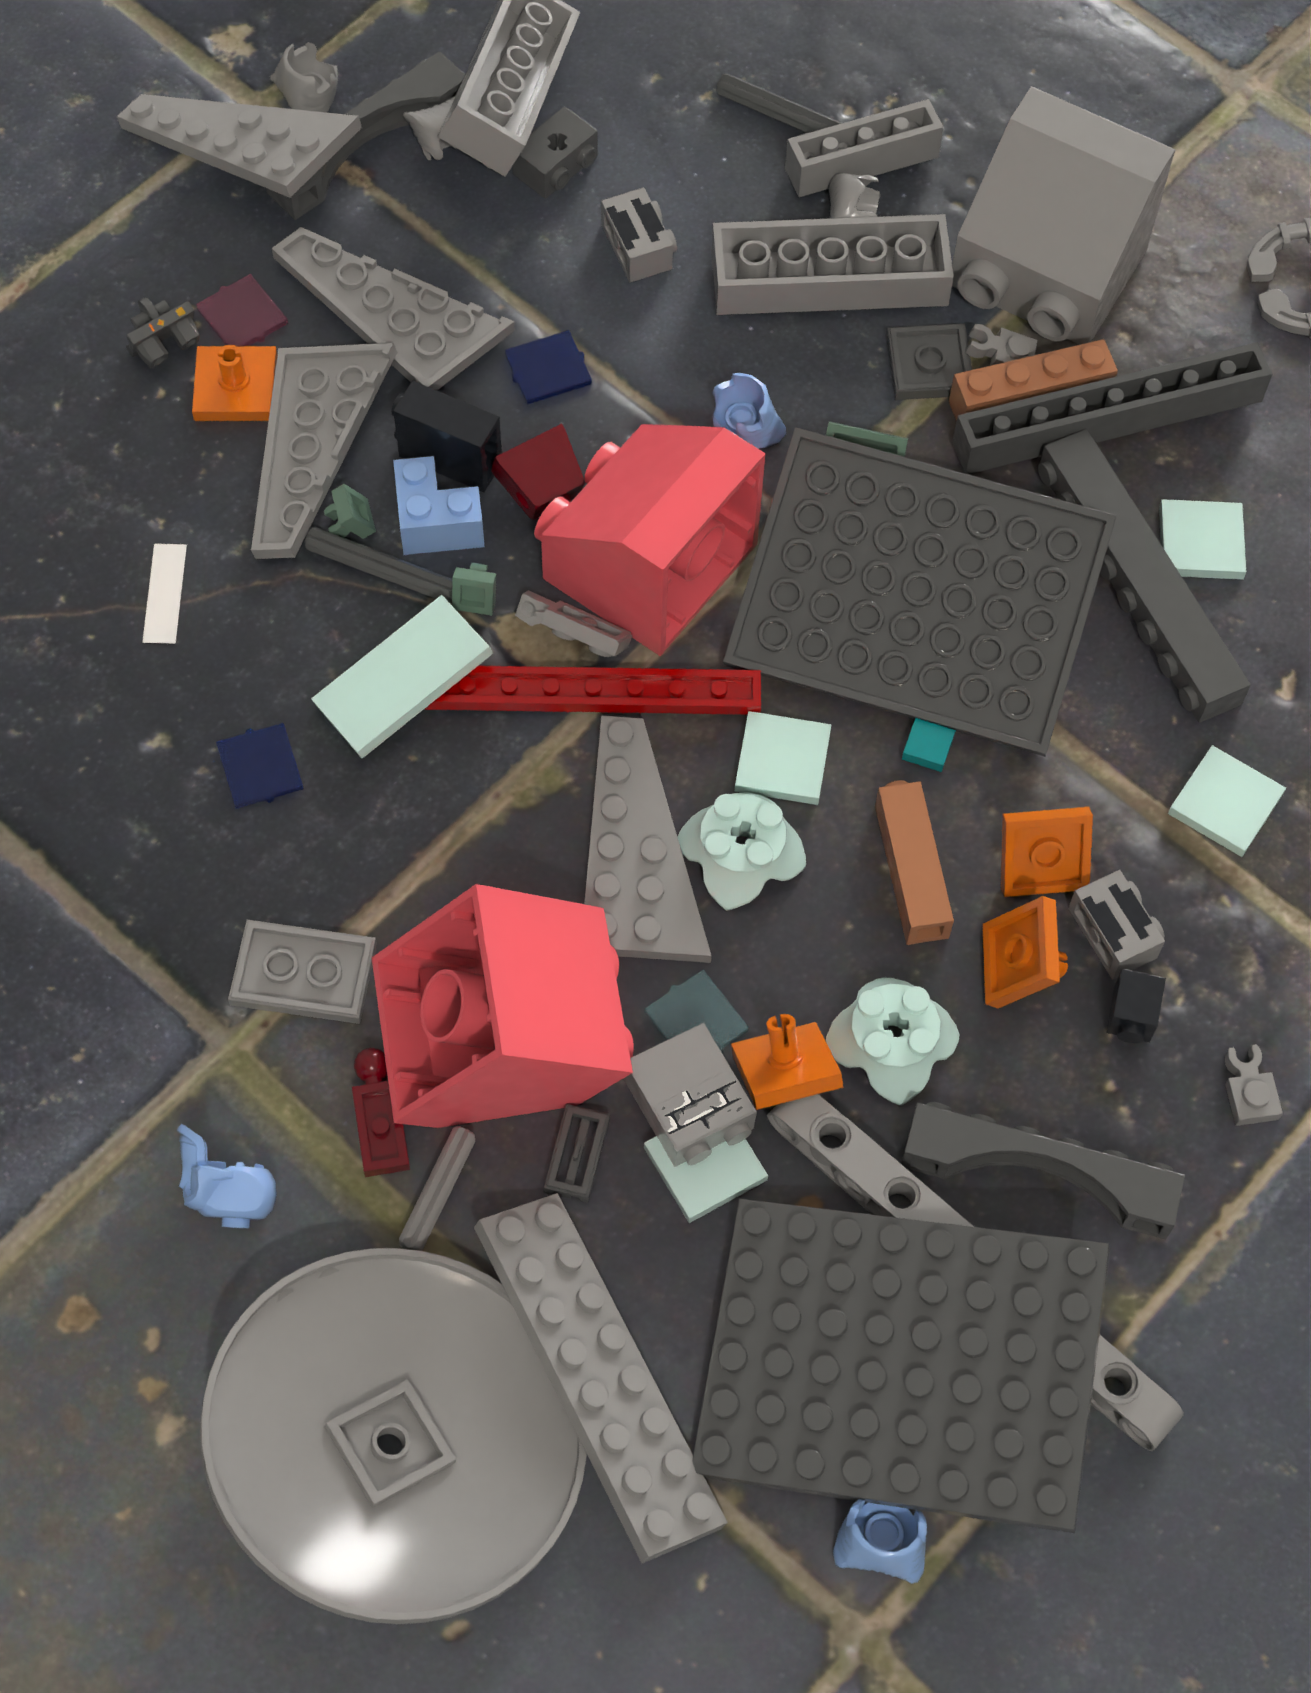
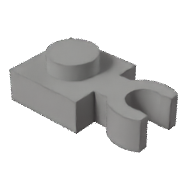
(1001, 347)
(1251, 1094)

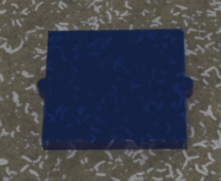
(548, 367)
(259, 765)

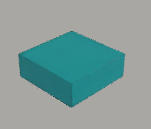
(928, 744)

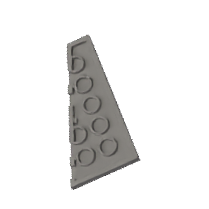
(250, 141)
(312, 421)
(636, 854)

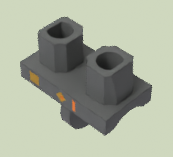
(156, 325)

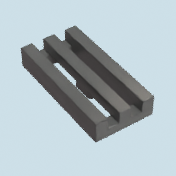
(568, 1188)

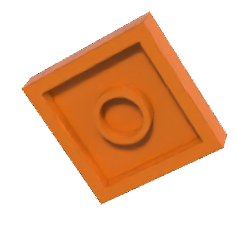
(233, 383)
(1046, 851)
(1022, 952)
(786, 1063)

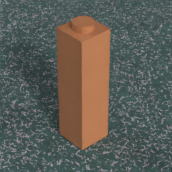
(913, 862)

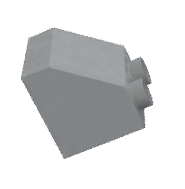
(1060, 218)

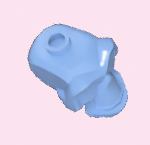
(222, 1192)

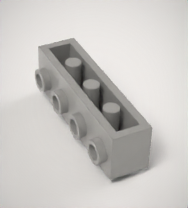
(864, 146)

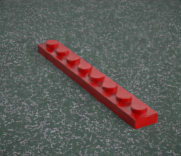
(605, 690)

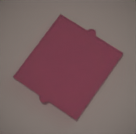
(242, 313)

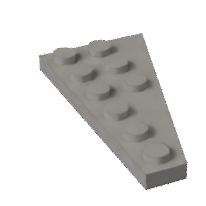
(429, 329)

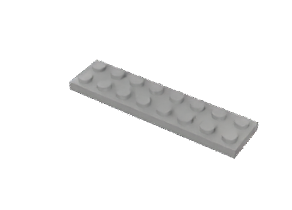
(600, 1377)

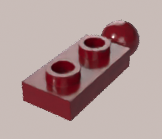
(380, 1139)

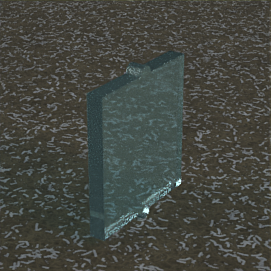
(697, 1003)

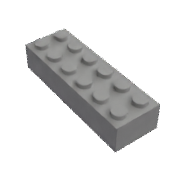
(508, 80)
(831, 264)

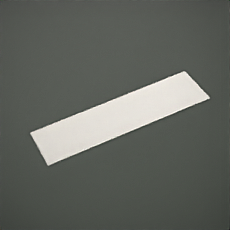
(164, 593)

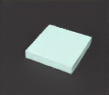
(1204, 538)
(783, 757)
(1227, 801)
(712, 1182)

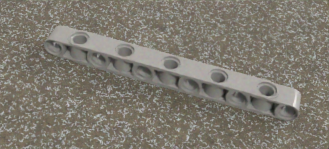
(874, 1175)

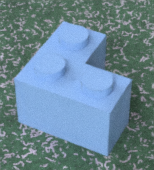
(432, 517)

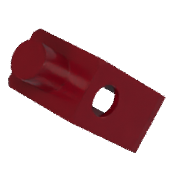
(540, 471)

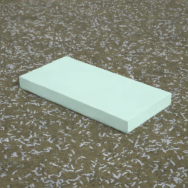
(402, 676)

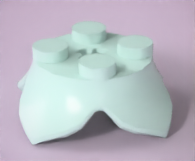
(734, 870)
(894, 1065)

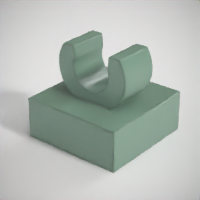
(352, 513)
(474, 589)

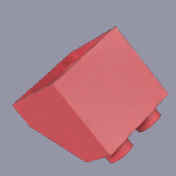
(655, 527)
(500, 1009)

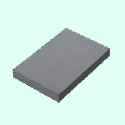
(302, 971)

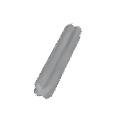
(437, 1189)

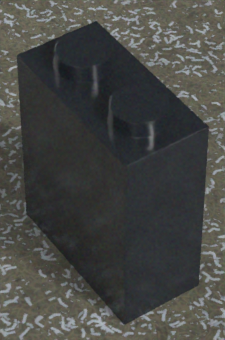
(450, 430)

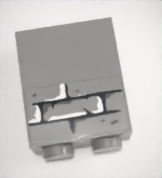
(690, 1096)

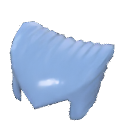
(747, 411)
(882, 1540)

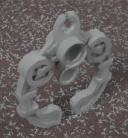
(1262, 267)

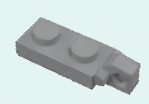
(573, 623)

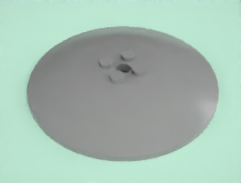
(405, 1352)

